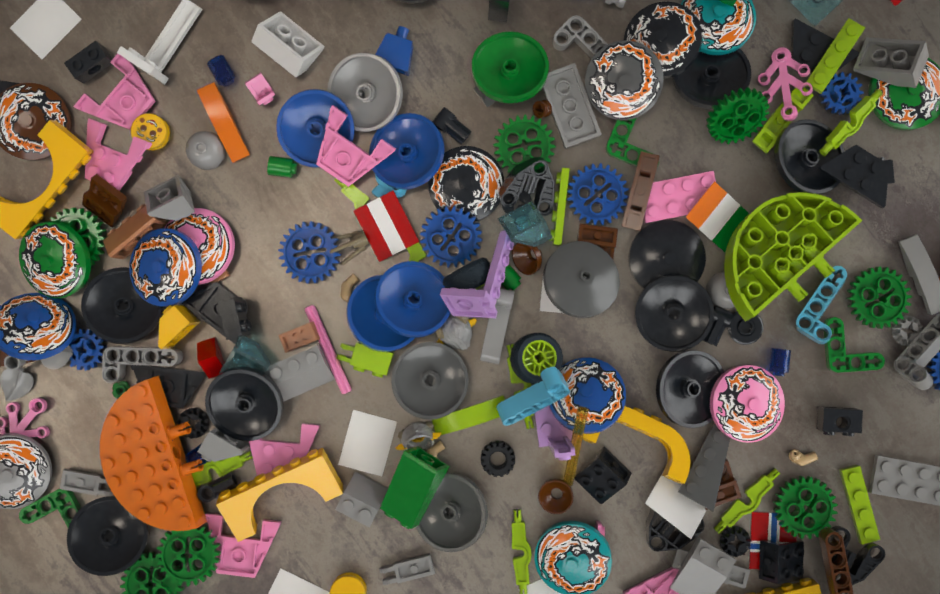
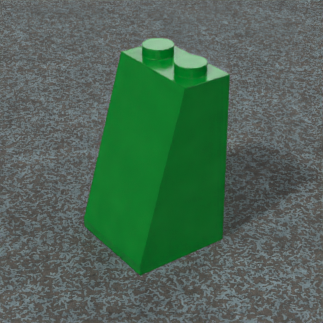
(413, 486)

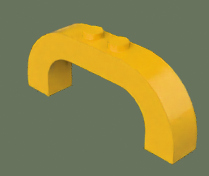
(677, 451)

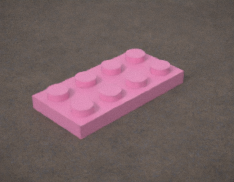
(676, 196)

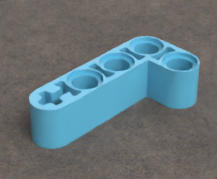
(823, 302)
(534, 398)

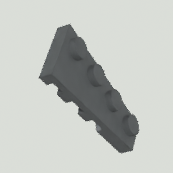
(707, 469)

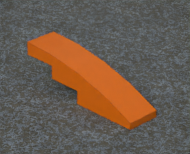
(223, 122)

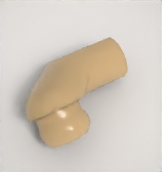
(346, 287)
(436, 448)
(801, 459)

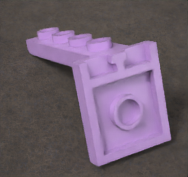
(481, 302)
(554, 434)

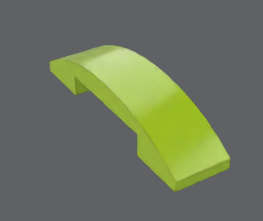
(768, 134)
(468, 416)

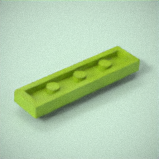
(835, 55)
(560, 198)
(859, 504)

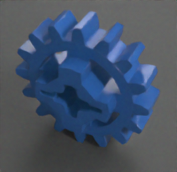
(849, 90)
(91, 344)

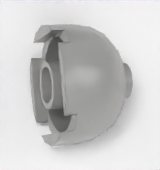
(205, 150)
(718, 291)

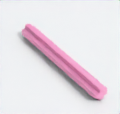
(328, 350)

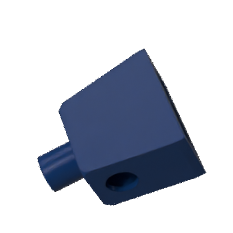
(397, 50)

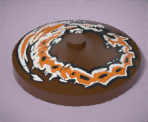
(23, 115)

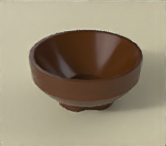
(523, 259)
(555, 505)

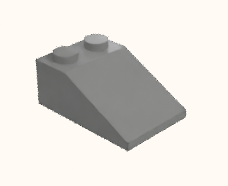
(893, 60)
(703, 569)

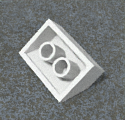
(287, 43)

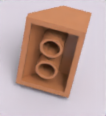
(123, 240)

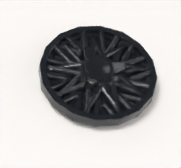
(745, 332)

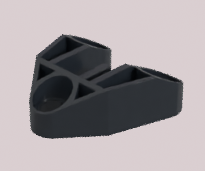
(516, 179)
(675, 541)
(859, 564)

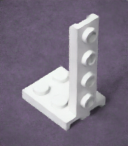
(166, 42)

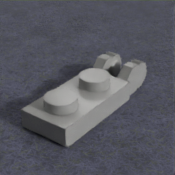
(84, 483)
(409, 569)

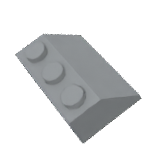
(301, 372)

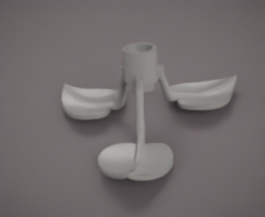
(18, 383)

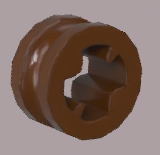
(545, 111)

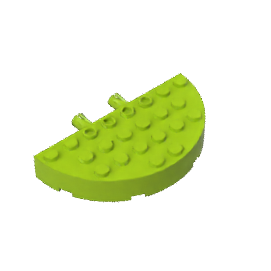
(779, 245)

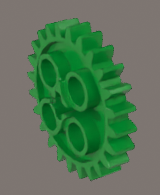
(737, 115)
(519, 129)
(86, 222)
(886, 312)
(792, 496)
(171, 553)
(135, 583)

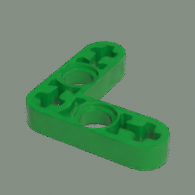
(621, 141)
(840, 353)
(55, 502)

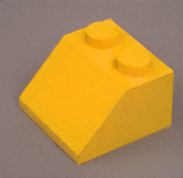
(175, 325)

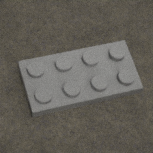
(570, 106)
(905, 480)

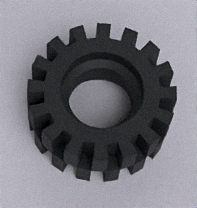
(505, 467)

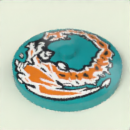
(722, 25)
(573, 558)

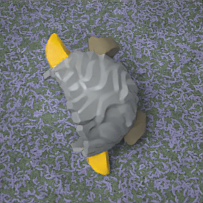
(456, 332)
(417, 435)

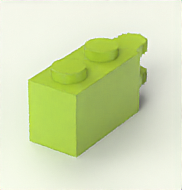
(367, 359)

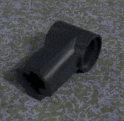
(448, 123)
(721, 321)
(217, 486)

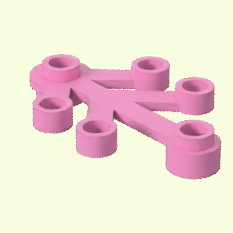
(784, 80)
(20, 428)

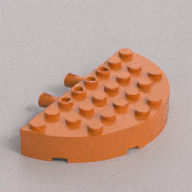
(147, 461)

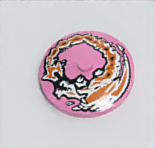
(212, 238)
(747, 403)

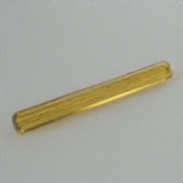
(576, 440)

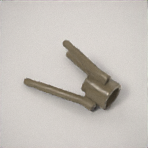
(358, 241)

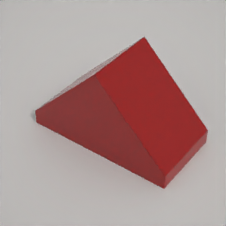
(210, 357)

